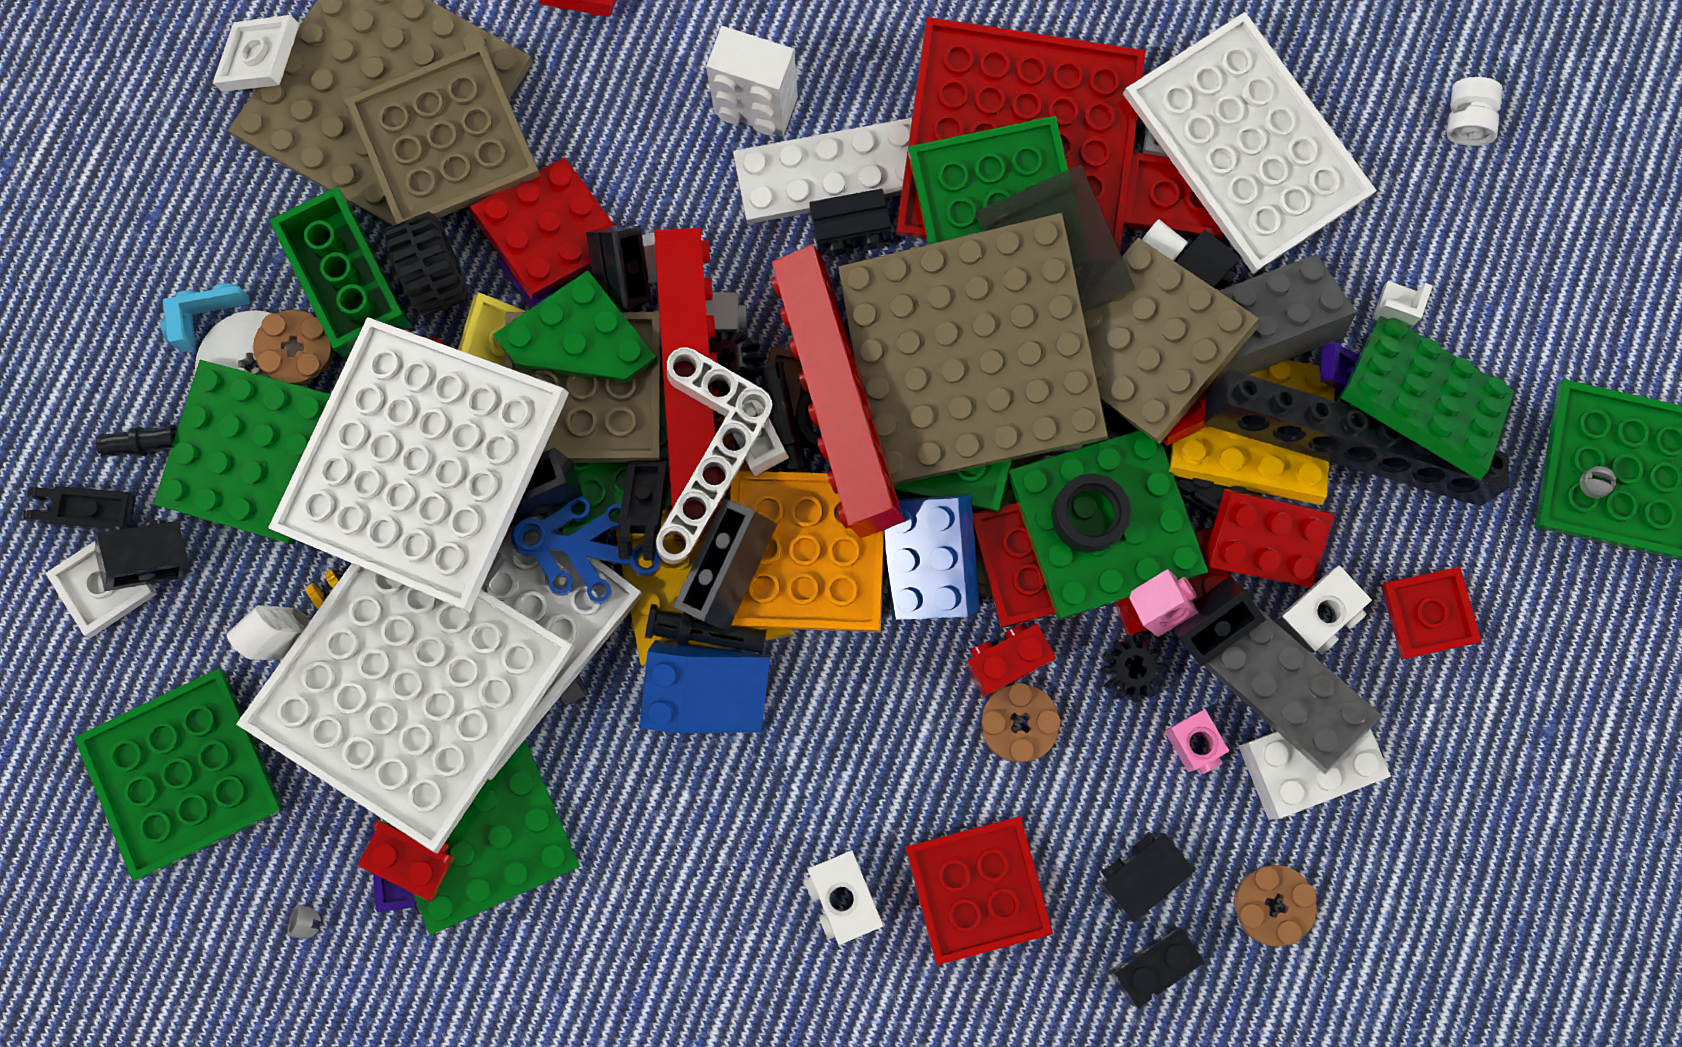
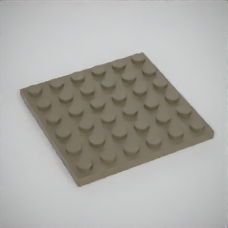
(340, 53)
(974, 350)

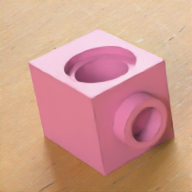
(1164, 602)
(1180, 739)

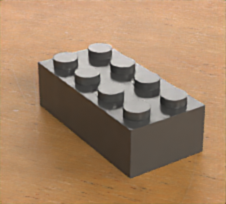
(1297, 312)

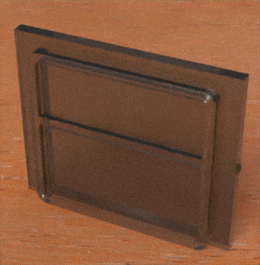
(1093, 251)

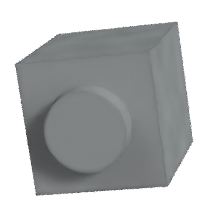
(727, 312)

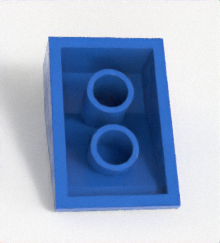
(703, 689)

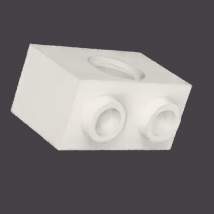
(1338, 593)
(861, 916)

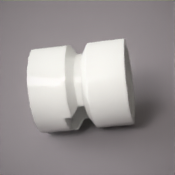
(1474, 111)

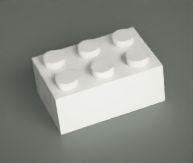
(752, 81)
(1292, 783)

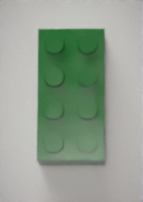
(338, 268)

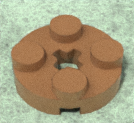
(277, 332)
(1021, 700)
(1296, 895)

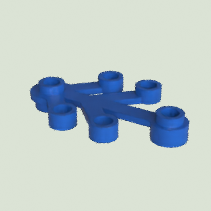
(576, 547)

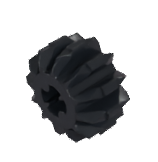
(738, 355)
(1145, 665)

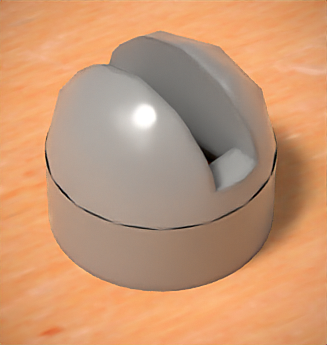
(1596, 488)
(301, 922)

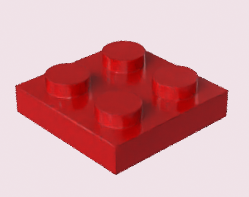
(1430, 613)

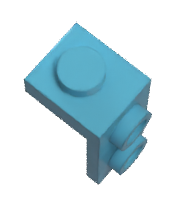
(178, 311)

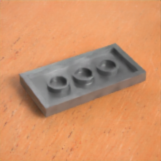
(1295, 693)

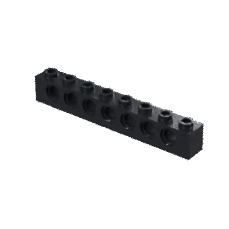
(1341, 436)

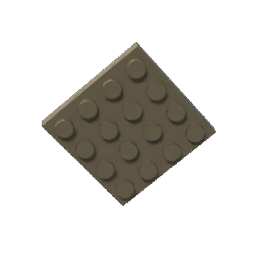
(442, 136)
(1162, 341)
(607, 418)

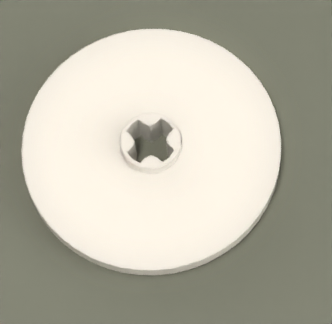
(232, 342)

